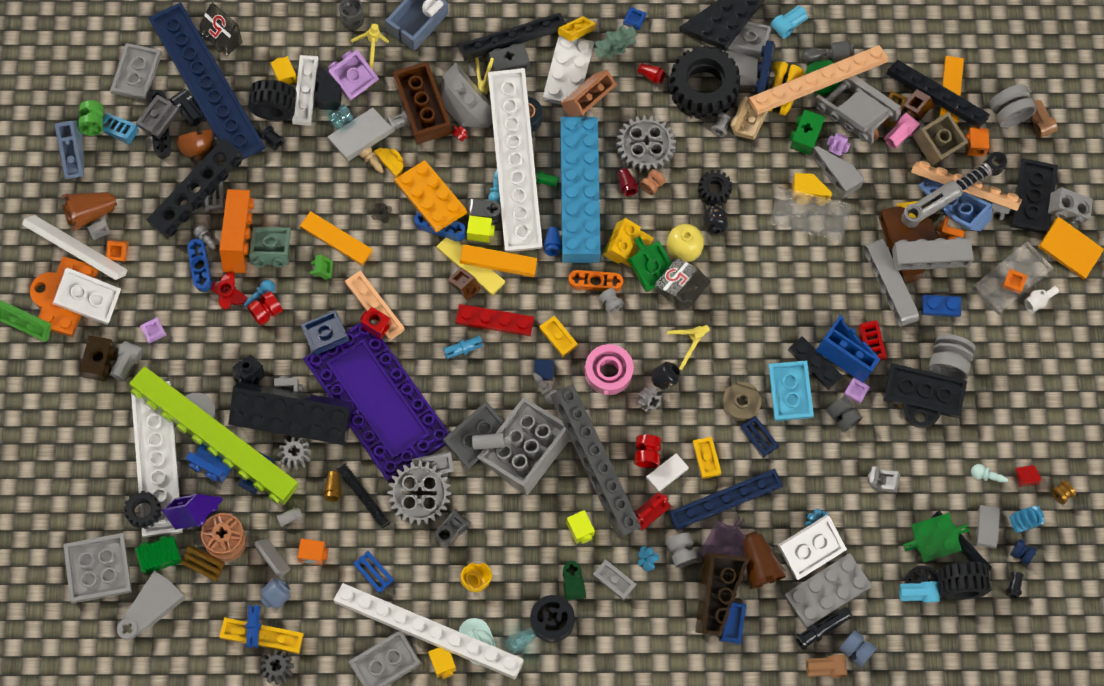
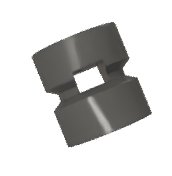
(351, 14)
(844, 414)

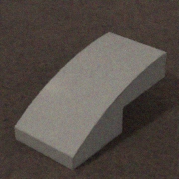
(988, 526)

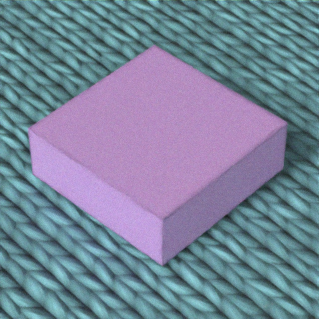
(153, 330)
(856, 391)

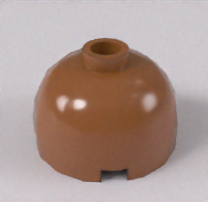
(196, 144)

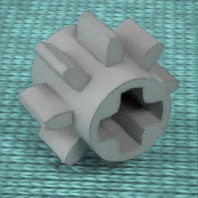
(649, 399)

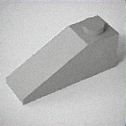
(839, 172)

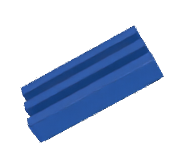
(362, 559)

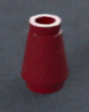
(627, 183)

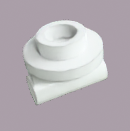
(430, 7)

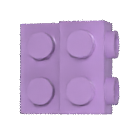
(352, 74)

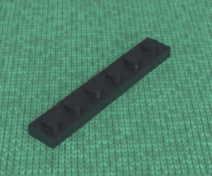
(511, 36)
(938, 93)

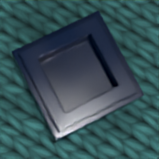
(544, 369)

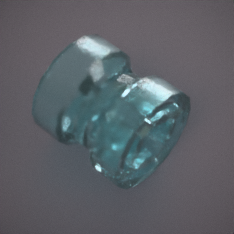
(341, 116)

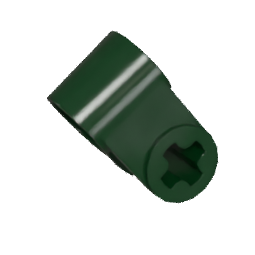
(573, 585)

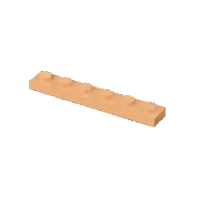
(991, 194)

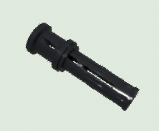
(816, 632)

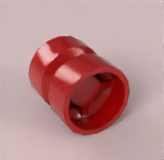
(265, 308)
(647, 453)

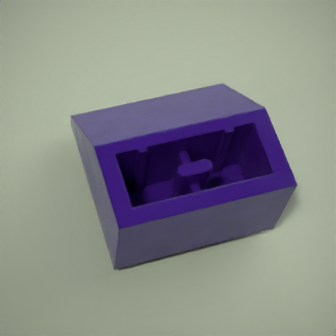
(191, 510)

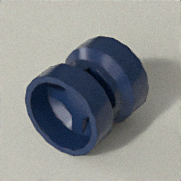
(1020, 548)

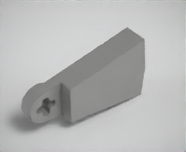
(151, 605)

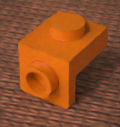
(948, 232)

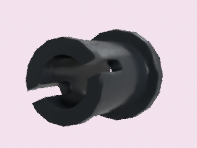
(1015, 585)

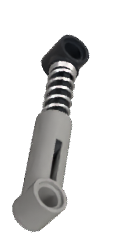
(952, 190)

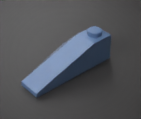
(965, 210)

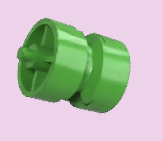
(90, 118)

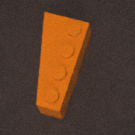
(236, 231)

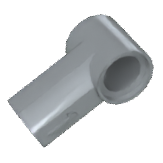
(128, 356)

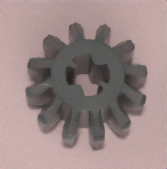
(283, 662)

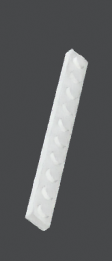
(429, 631)

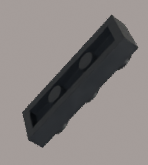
(817, 364)

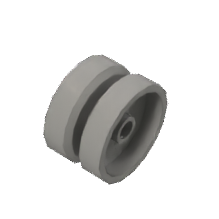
(1013, 106)

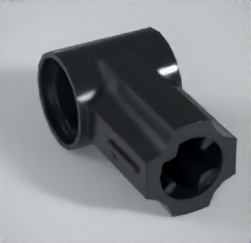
(187, 107)

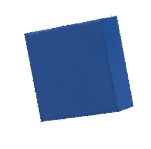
(634, 18)

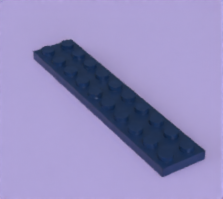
(205, 80)

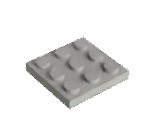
(97, 568)

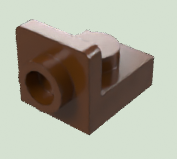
(465, 283)

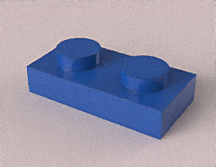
(941, 306)

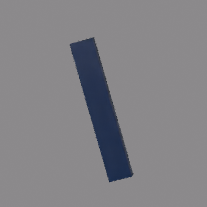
(725, 499)

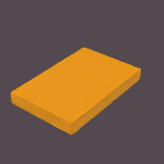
(1071, 248)

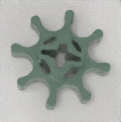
(615, 42)

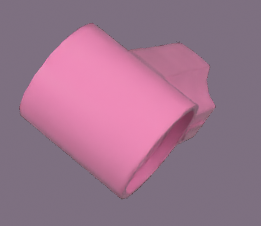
(904, 127)

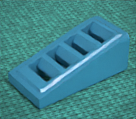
(128, 136)

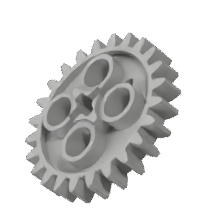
(644, 129)
(418, 511)

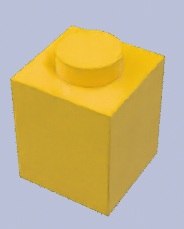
(283, 70)
(442, 662)

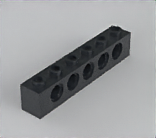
(184, 192)

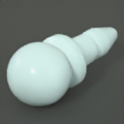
(980, 472)

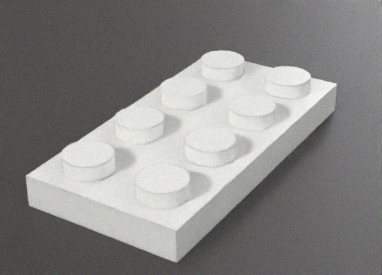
(567, 68)

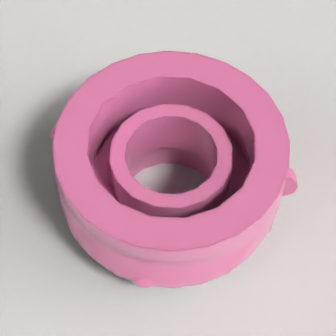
(609, 355)

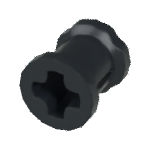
(272, 137)

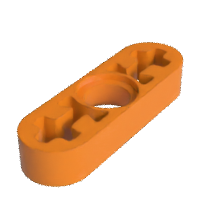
(590, 274)

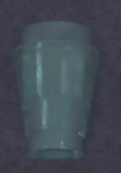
(519, 640)

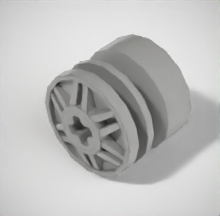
(952, 356)

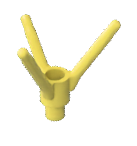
(373, 35)
(483, 85)
(695, 334)

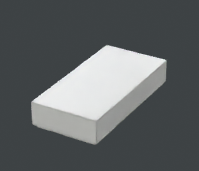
(667, 472)

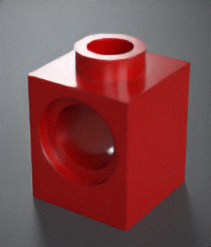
(379, 329)

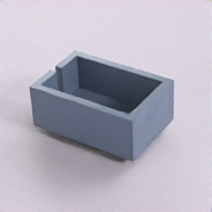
(412, 24)

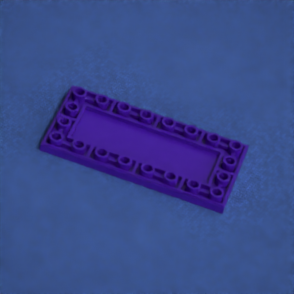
(387, 407)

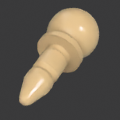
(369, 156)

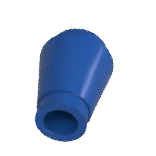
(552, 243)

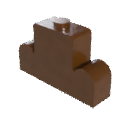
(895, 231)

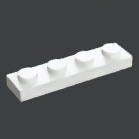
(305, 90)

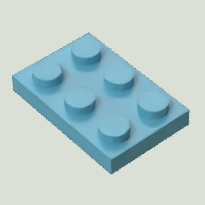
(791, 391)

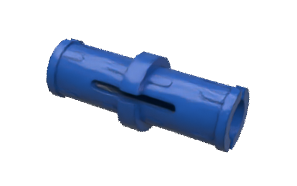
(253, 626)

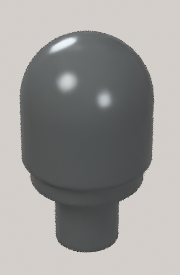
(812, 55)

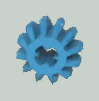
(1027, 519)

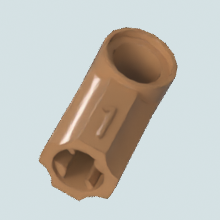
(1043, 123)
(833, 666)

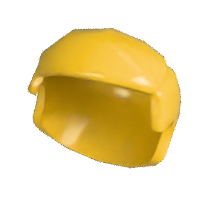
(476, 577)

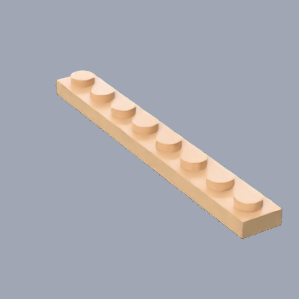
(818, 79)

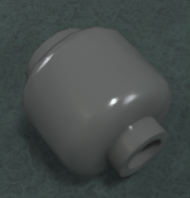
(840, 51)

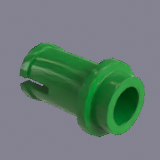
(546, 179)

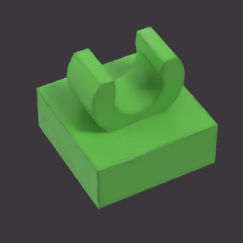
(323, 267)

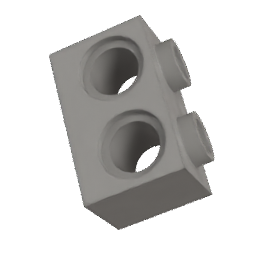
(1070, 206)

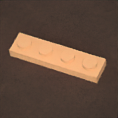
(369, 297)

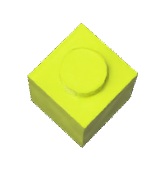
(480, 229)
(580, 527)

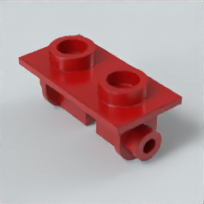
(652, 510)

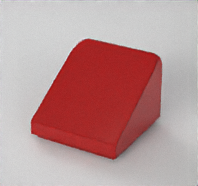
(1028, 476)

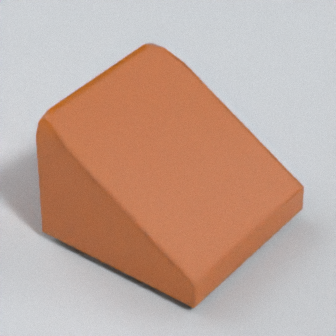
(117, 249)

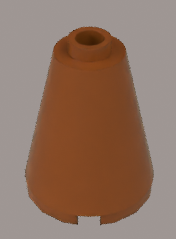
(87, 207)

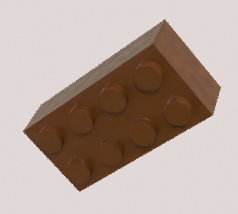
(422, 103)

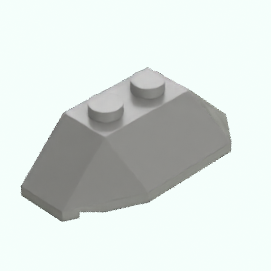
(465, 99)

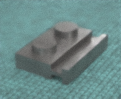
(158, 116)

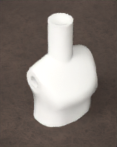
(1038, 299)

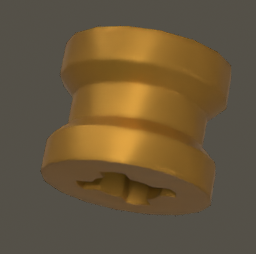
(1063, 492)

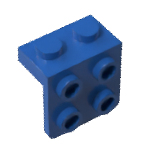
(208, 464)

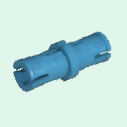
(463, 347)

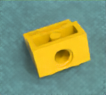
(621, 242)

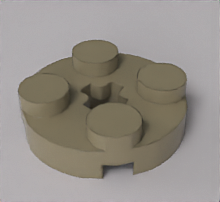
(751, 396)

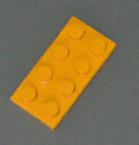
(430, 196)

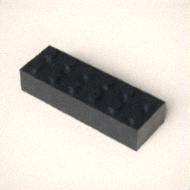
(290, 413)

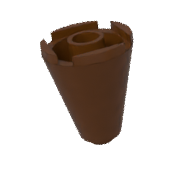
(763, 563)

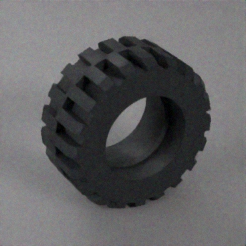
(706, 61)

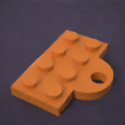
(62, 320)

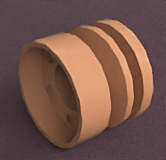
(234, 540)

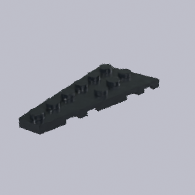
(721, 21)

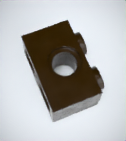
(97, 347)

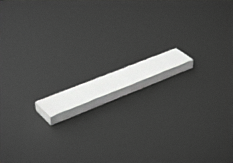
(74, 247)

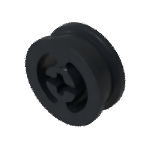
(565, 609)

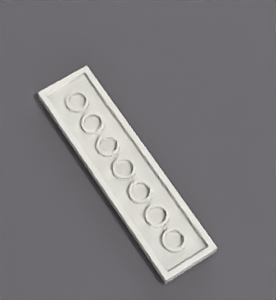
(155, 463)

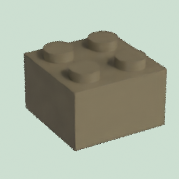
(940, 138)

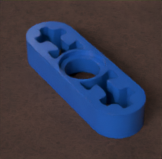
(445, 232)
(205, 271)

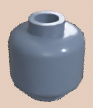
(275, 593)

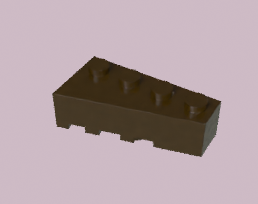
(718, 591)

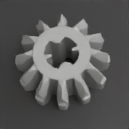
(287, 451)

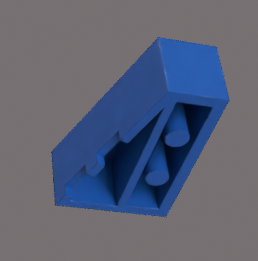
(848, 351)

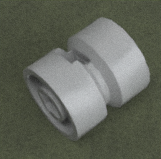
(682, 550)

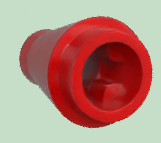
(653, 73)

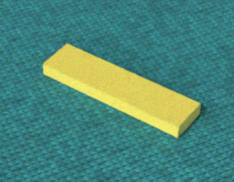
(485, 277)

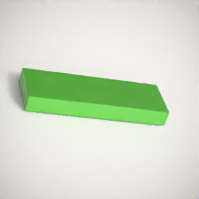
(24, 321)

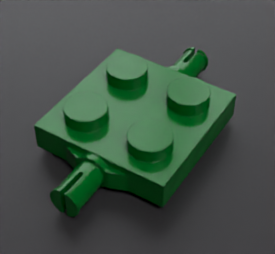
(649, 263)
(936, 537)

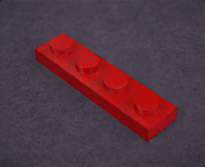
(494, 320)

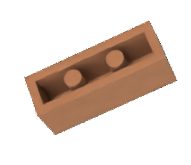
(588, 93)

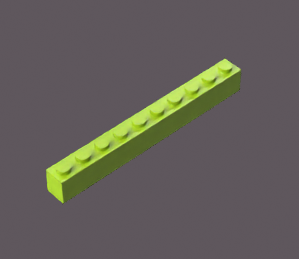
(213, 435)

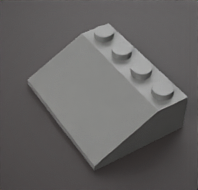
(534, 446)

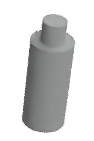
(490, 441)

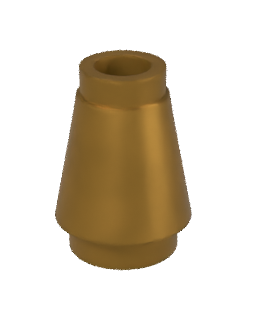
(332, 489)

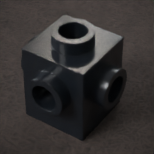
(248, 371)

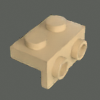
(746, 121)

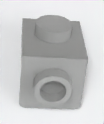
(288, 383)
(883, 479)

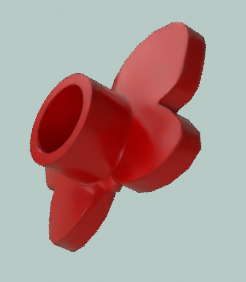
(227, 292)

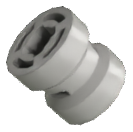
(610, 300)

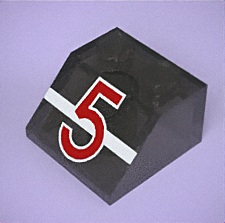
(220, 30)
(681, 284)

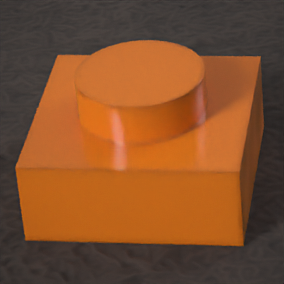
(1014, 281)

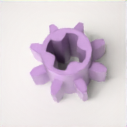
(838, 144)

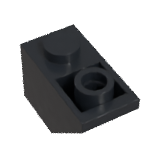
(329, 91)

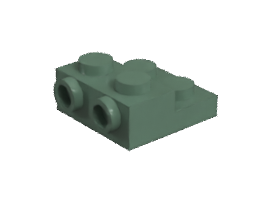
(270, 246)

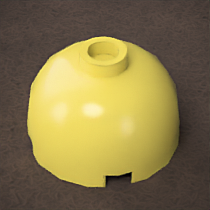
(685, 242)

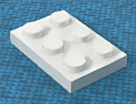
(86, 296)
(812, 547)

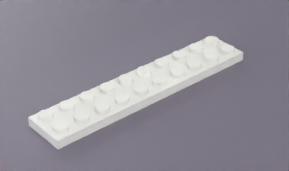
(515, 160)

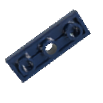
(765, 68)

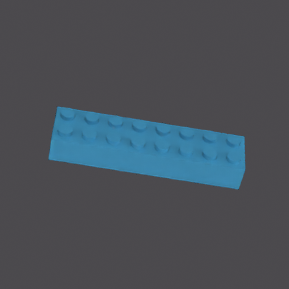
(580, 190)

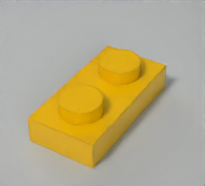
(576, 28)
(558, 336)
(706, 457)

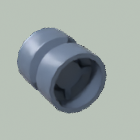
(857, 648)

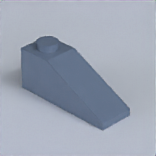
(71, 148)

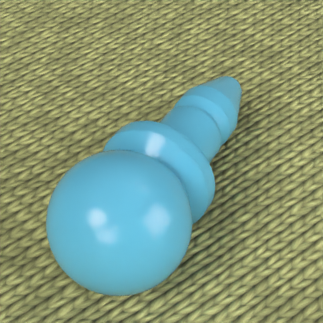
(494, 194)

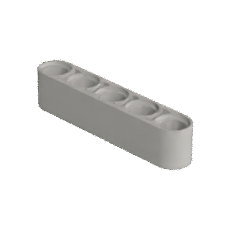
(891, 283)

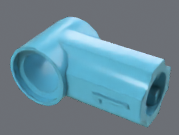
(785, 24)
(920, 592)

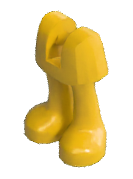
(779, 69)

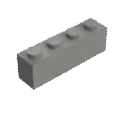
(932, 254)

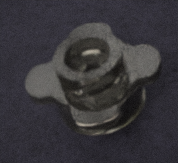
(380, 207)

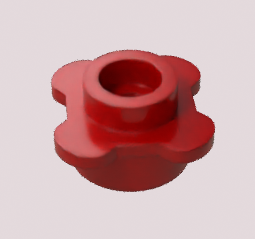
(460, 133)

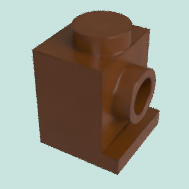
(918, 105)

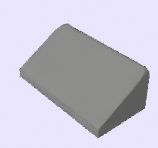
(272, 557)

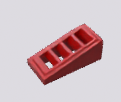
(873, 325)

